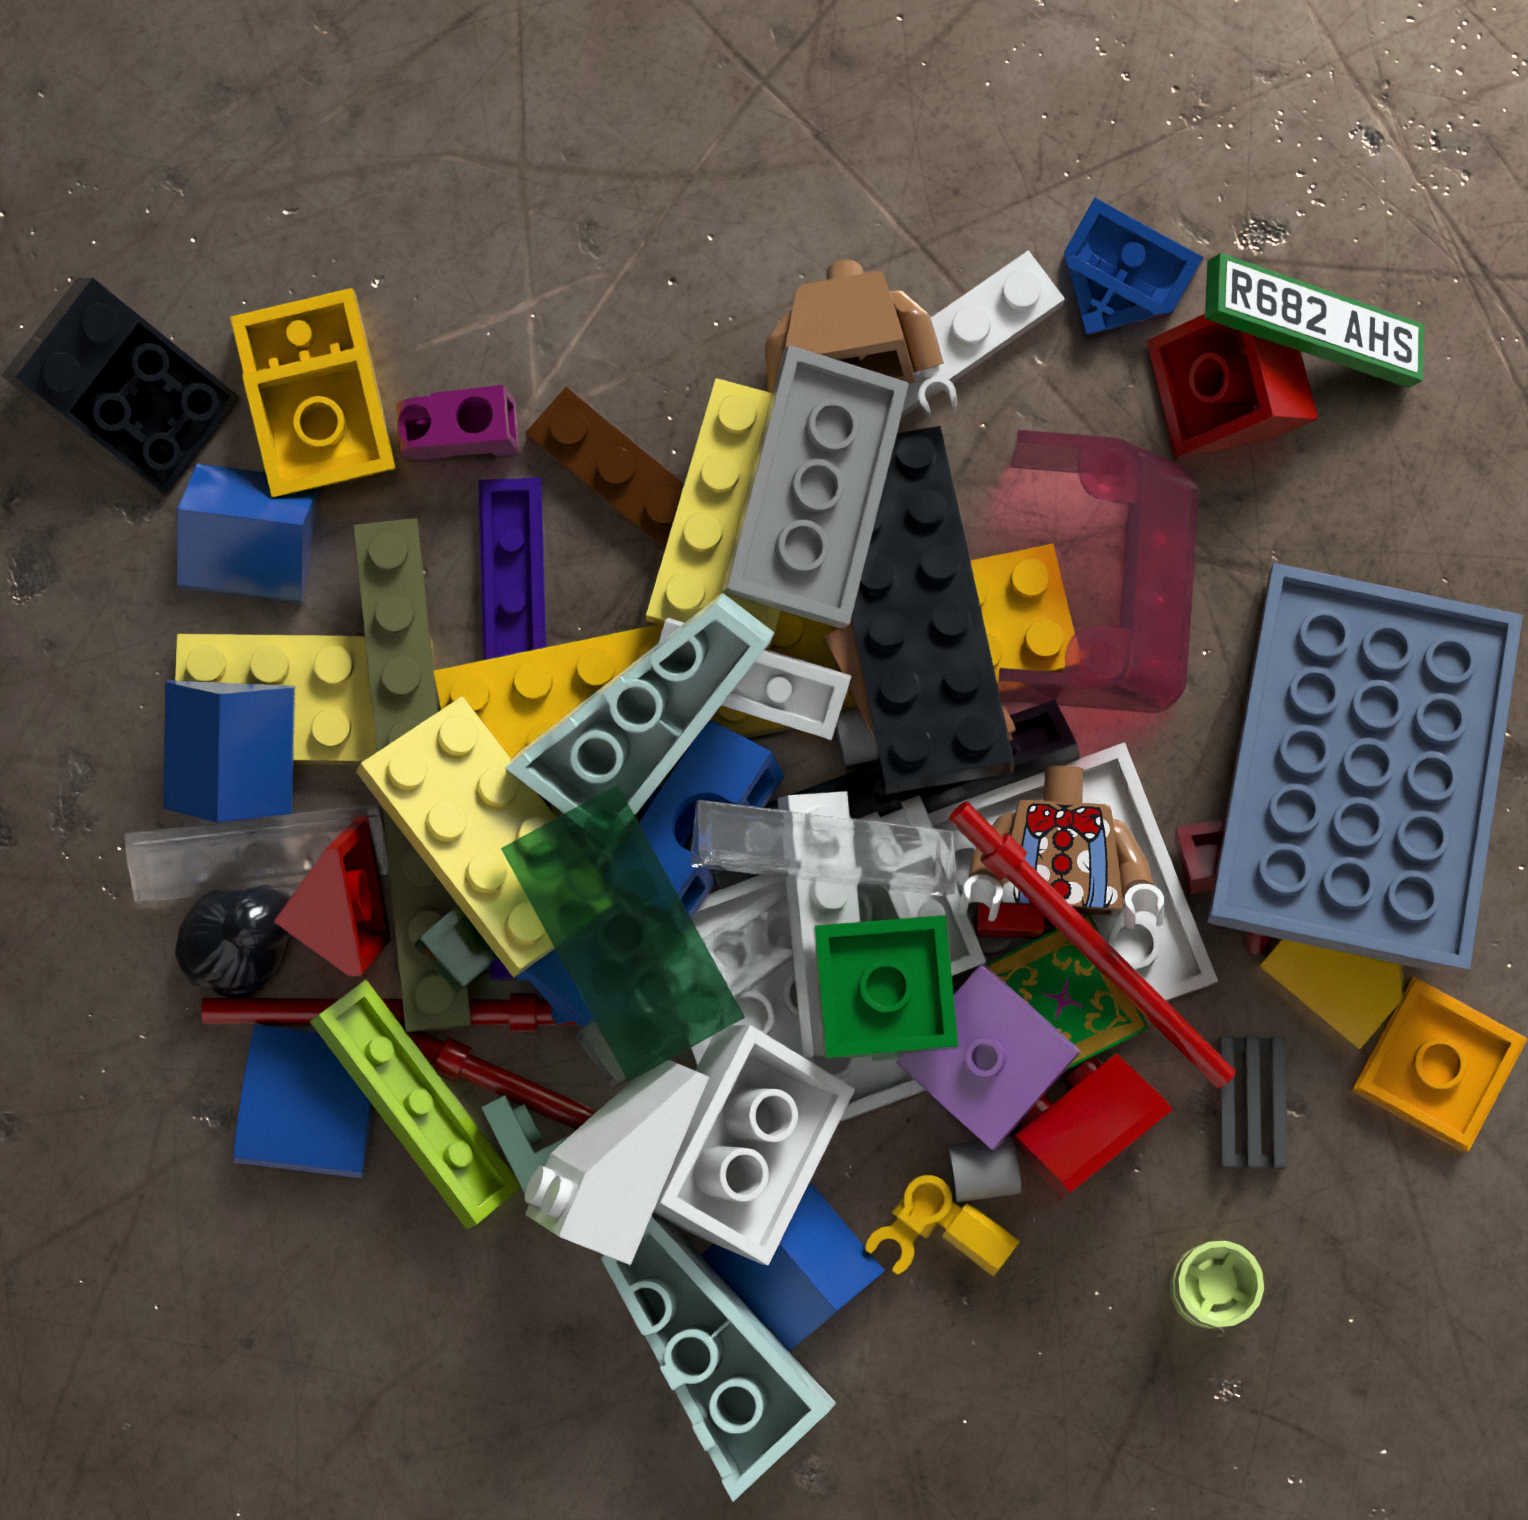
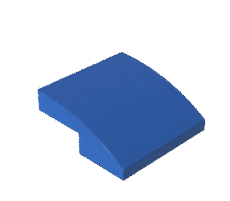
(300, 1107)

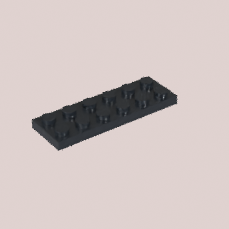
(924, 631)

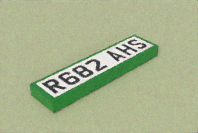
(1314, 320)

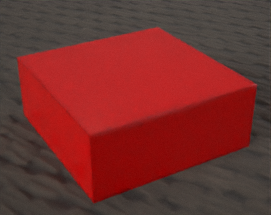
(1012, 921)

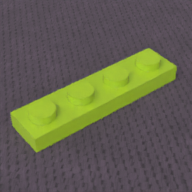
(416, 1104)

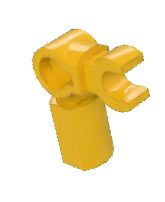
(930, 1203)

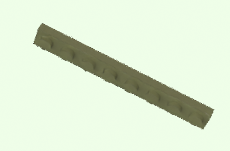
(401, 700)

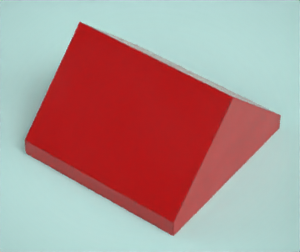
(341, 903)

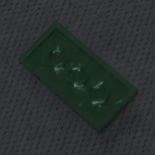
(622, 933)

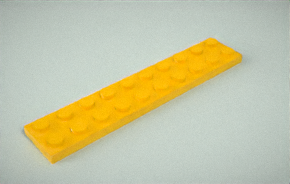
(534, 689)

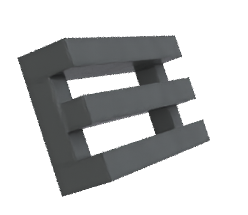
(1278, 1114)

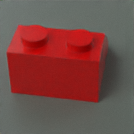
(1227, 387)
(1089, 1123)

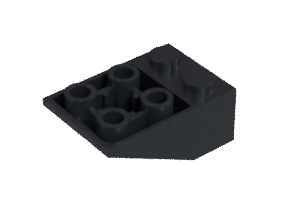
(120, 384)

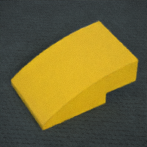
(313, 392)

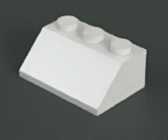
(751, 1143)

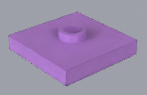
(1001, 1061)

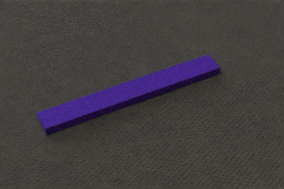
(512, 579)

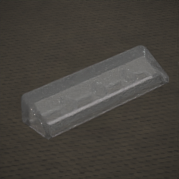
(823, 848)
(240, 852)

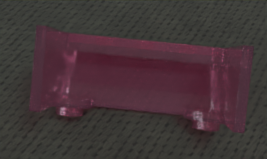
(1145, 658)

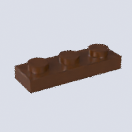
(608, 465)

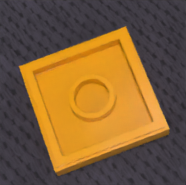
(1439, 1064)

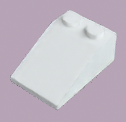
(614, 1166)

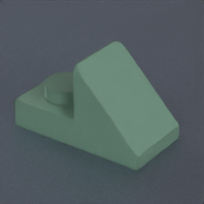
(515, 1134)

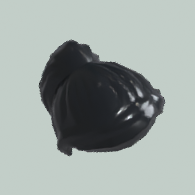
(233, 940)

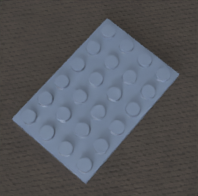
(1367, 770)

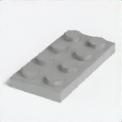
(815, 487)

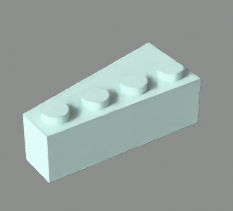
(646, 714)
(718, 1357)

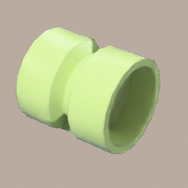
(1216, 1285)

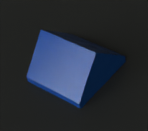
(241, 537)
(228, 750)
(809, 1276)

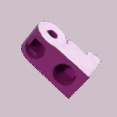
(458, 424)

